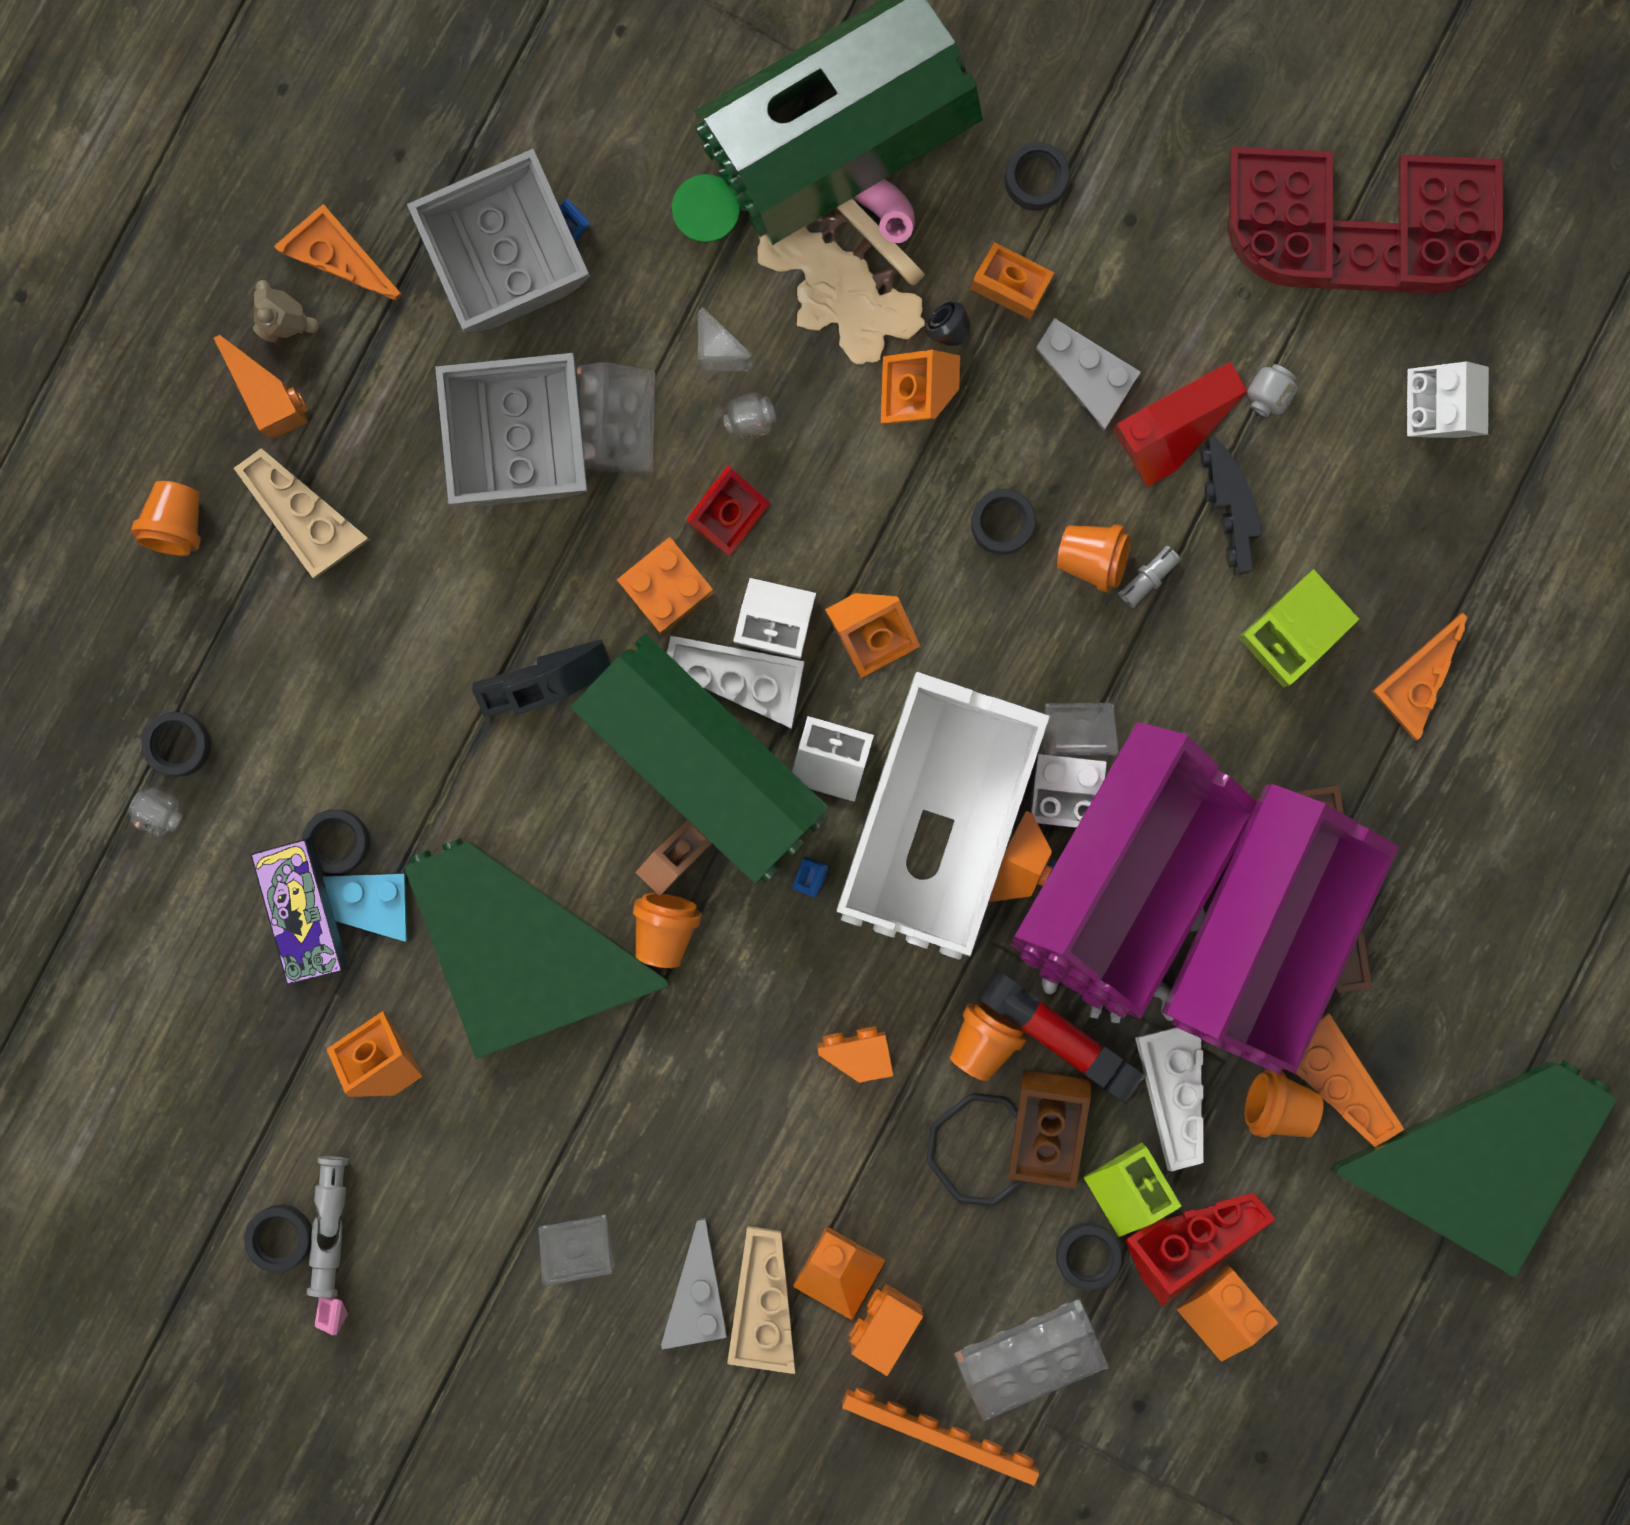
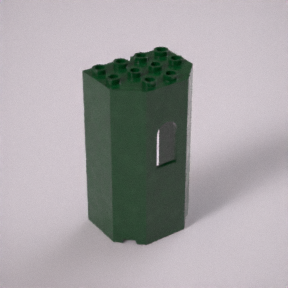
(894, 102)
(701, 759)

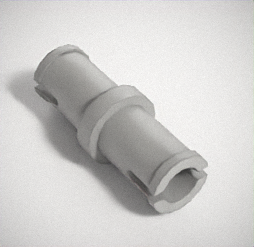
(1149, 576)

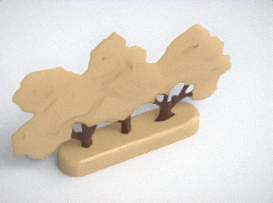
(843, 289)

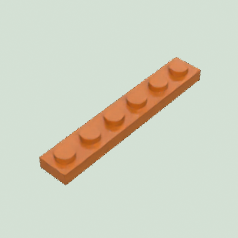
(953, 1440)

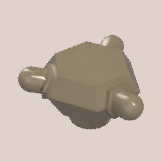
(279, 314)

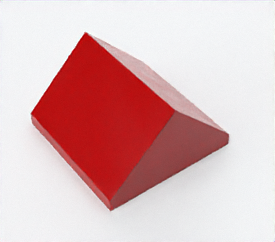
(727, 511)

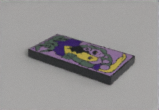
(299, 911)

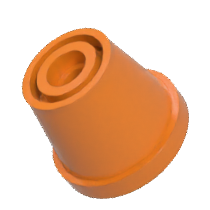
(169, 520)
(1095, 554)
(664, 928)
(985, 1041)
(1282, 1107)

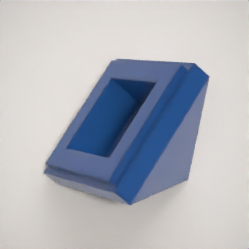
(575, 219)
(810, 877)

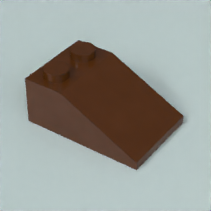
(1050, 1129)

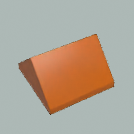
(1011, 280)

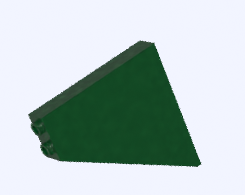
(515, 952)
(1490, 1164)

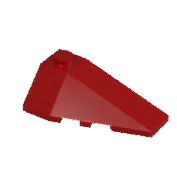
(1174, 426)
(1187, 1247)

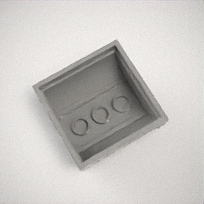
(499, 243)
(511, 430)

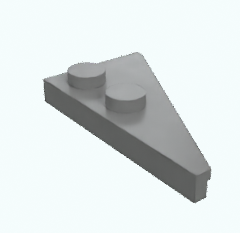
(697, 1303)

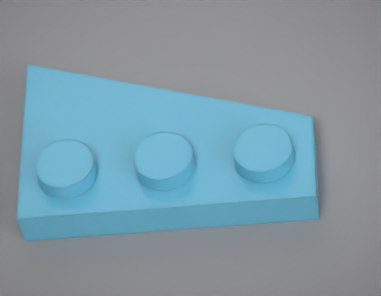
(370, 902)

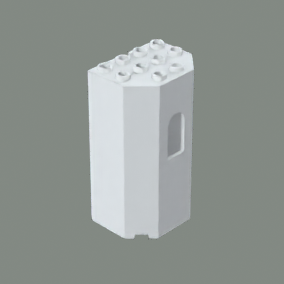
(959, 760)

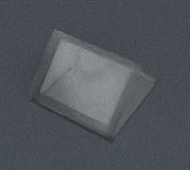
(718, 348)
(1080, 729)
(575, 1250)

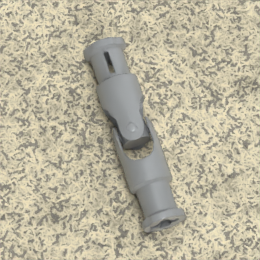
(329, 1205)

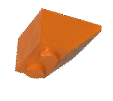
(1226, 1314)

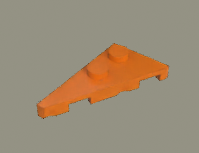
(329, 247)
(1413, 687)

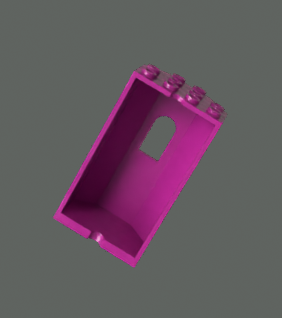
(1135, 872)
(1279, 929)

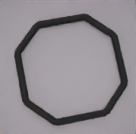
(931, 1146)

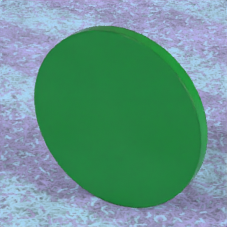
(705, 208)

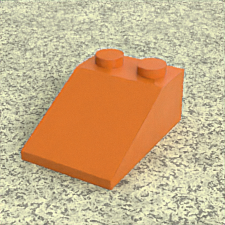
(269, 400)

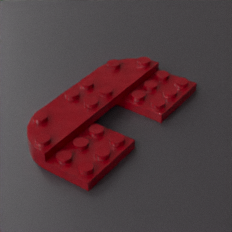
(1288, 235)

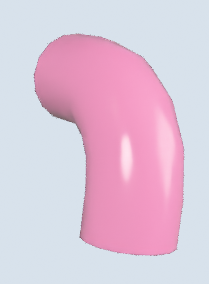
(892, 209)

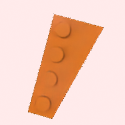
(1345, 1084)

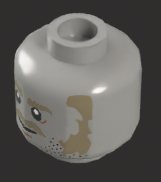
(1272, 390)

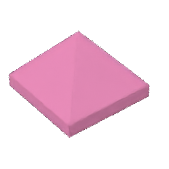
(330, 1315)

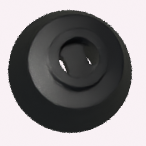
(949, 324)

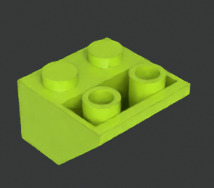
(1132, 1190)

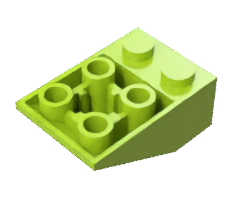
(1298, 629)

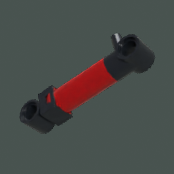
(1061, 1037)

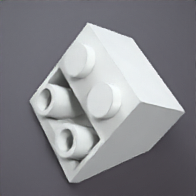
(1448, 400)
(774, 618)
(832, 758)
(1064, 788)

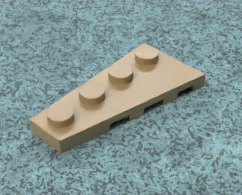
(304, 520)
(762, 1317)

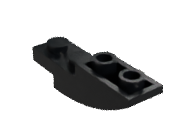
(1230, 490)
(542, 684)

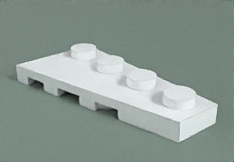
(746, 677)
(1173, 1079)

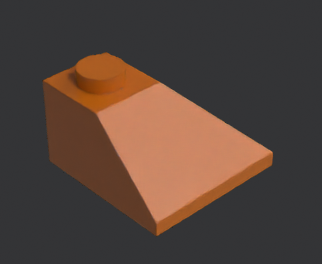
(918, 385)
(872, 630)
(1023, 862)
(374, 1060)
(839, 1273)

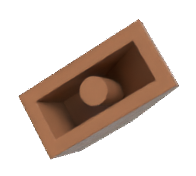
(673, 857)

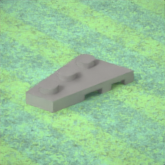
(1088, 370)

